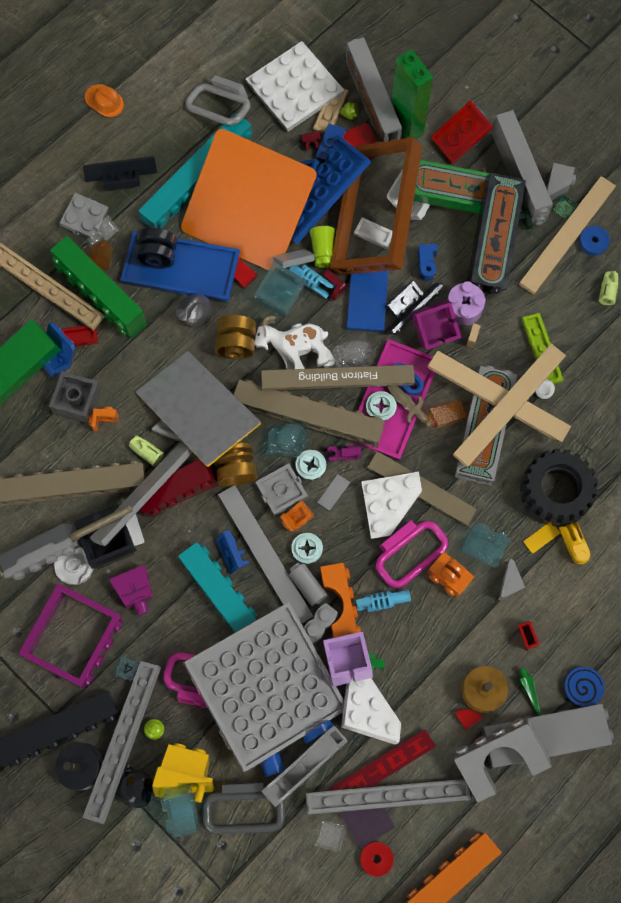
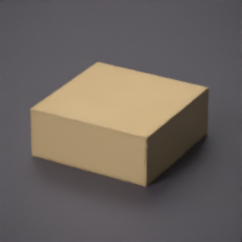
(473, 335)

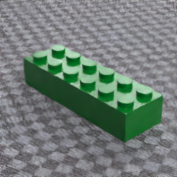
(98, 287)

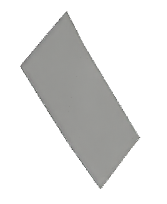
(333, 492)

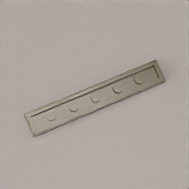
(430, 492)

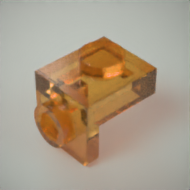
(102, 254)

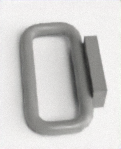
(223, 88)

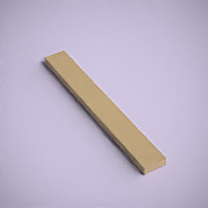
(567, 235)
(50, 288)
(494, 394)
(509, 405)

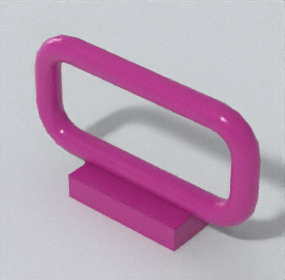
(401, 538)
(186, 694)

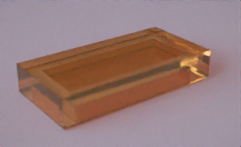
(447, 414)

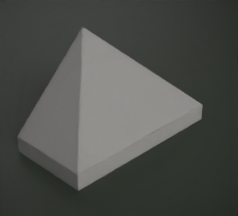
(511, 581)

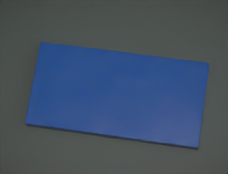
(196, 270)

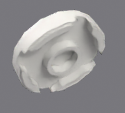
(73, 568)

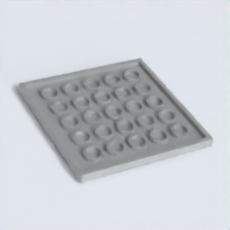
(265, 686)

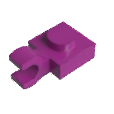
(348, 453)

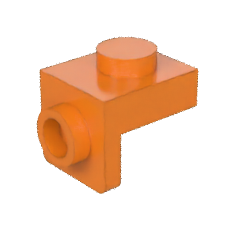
(106, 414)
(296, 517)

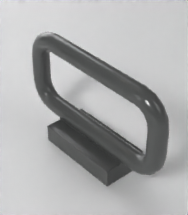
(240, 791)

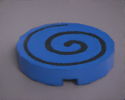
(583, 687)

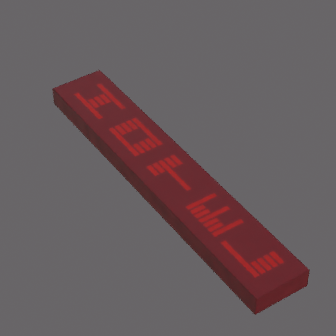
(388, 763)

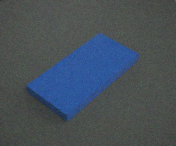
(367, 301)

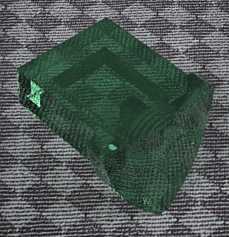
(526, 219)

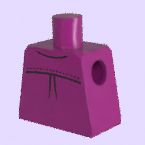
(134, 589)

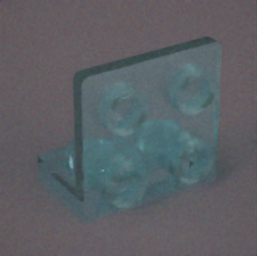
(486, 545)

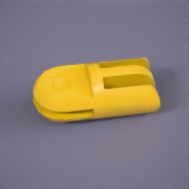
(575, 543)

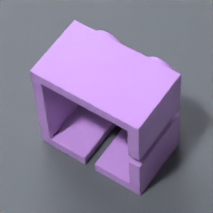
(348, 658)

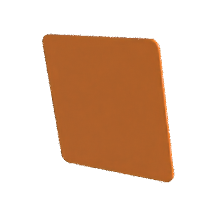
(248, 198)

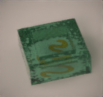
(564, 206)

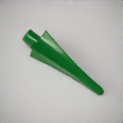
(527, 683)

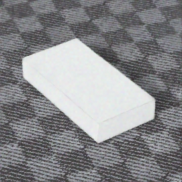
(373, 233)

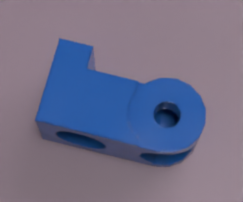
(427, 268)

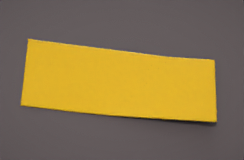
(541, 537)

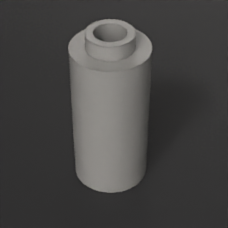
(307, 584)

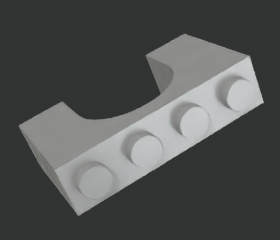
(518, 736)

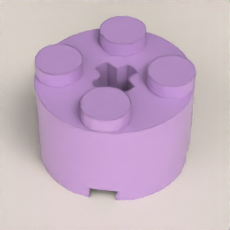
(467, 303)

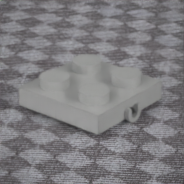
(83, 215)
(281, 489)

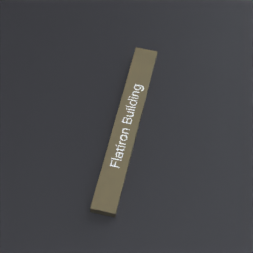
(337, 377)

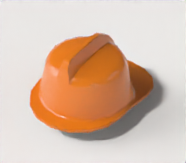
(104, 100)

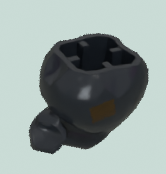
(134, 788)

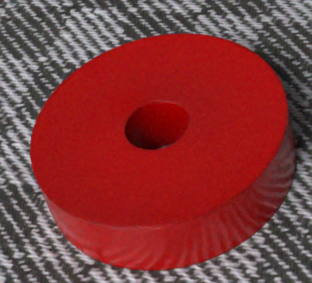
(383, 866)

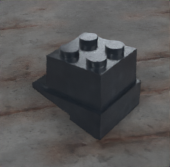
(117, 549)

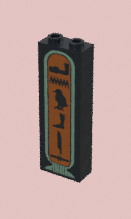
(496, 232)

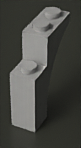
(304, 766)

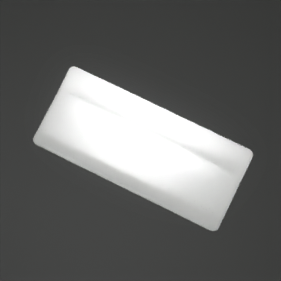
(135, 531)

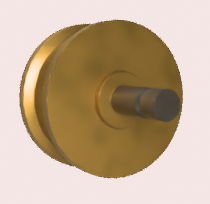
(484, 689)

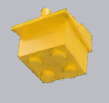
(182, 768)

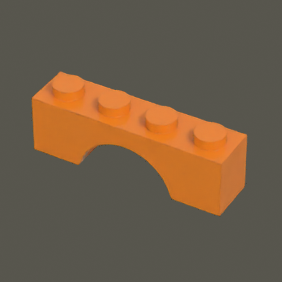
(335, 580)

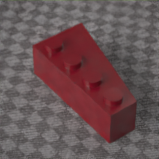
(181, 486)

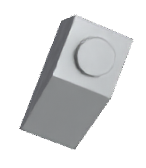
(560, 180)

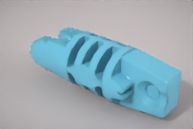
(312, 279)

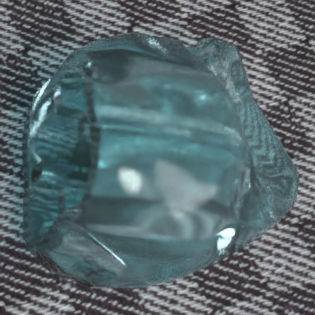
(287, 440)

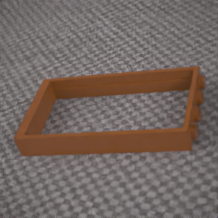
(402, 217)

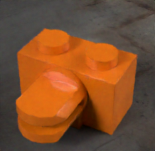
(450, 575)

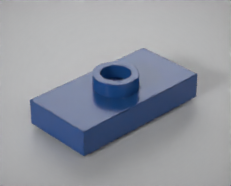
(328, 140)

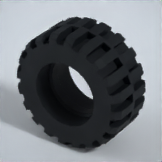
(573, 468)

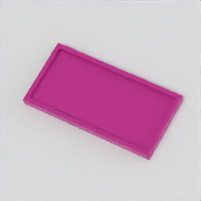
(397, 427)

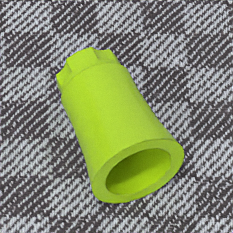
(322, 243)

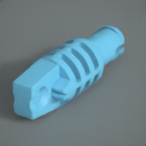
(382, 600)

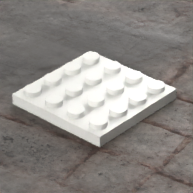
(294, 86)

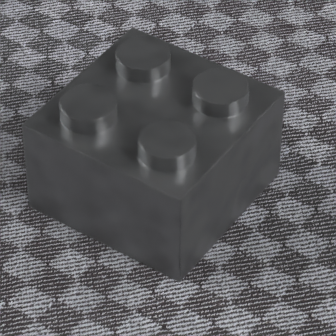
(75, 397)

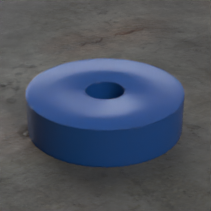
(598, 234)
(317, 732)

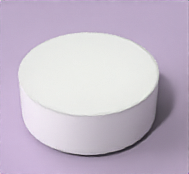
(546, 389)

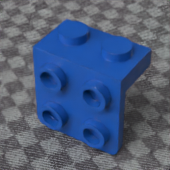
(62, 360)

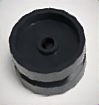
(155, 248)

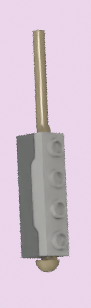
(49, 546)

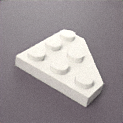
(389, 501)
(369, 713)

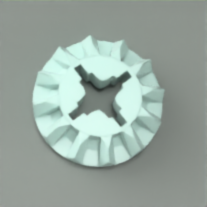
(387, 400)
(306, 457)
(313, 541)

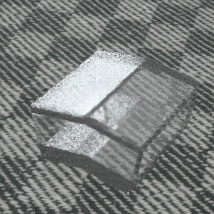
(331, 836)

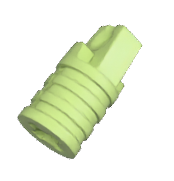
(609, 288)
(146, 450)

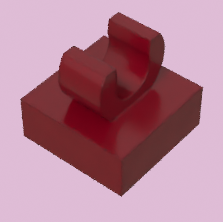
(310, 137)

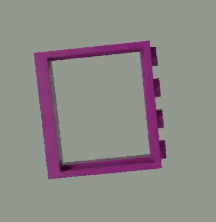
(45, 618)

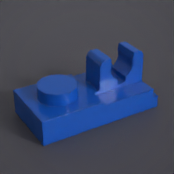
(229, 552)

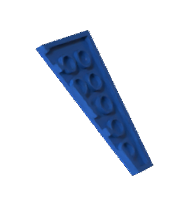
(332, 180)

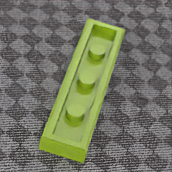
(539, 341)

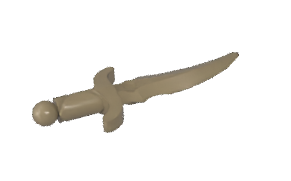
(406, 400)

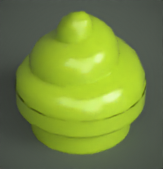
(350, 110)
(154, 729)

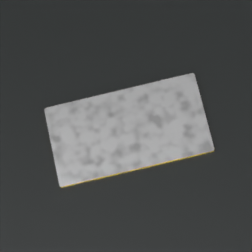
(198, 408)

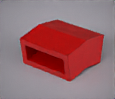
(536, 642)

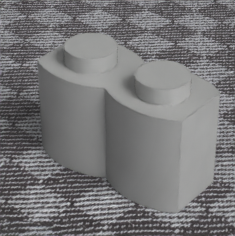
(322, 621)

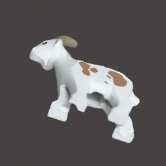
(295, 343)

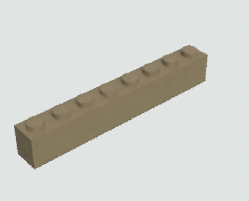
(311, 414)
(71, 484)

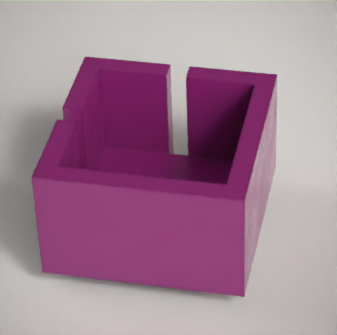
(433, 323)

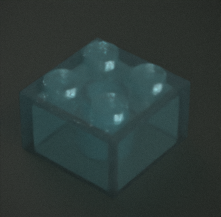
(280, 289)
(181, 811)

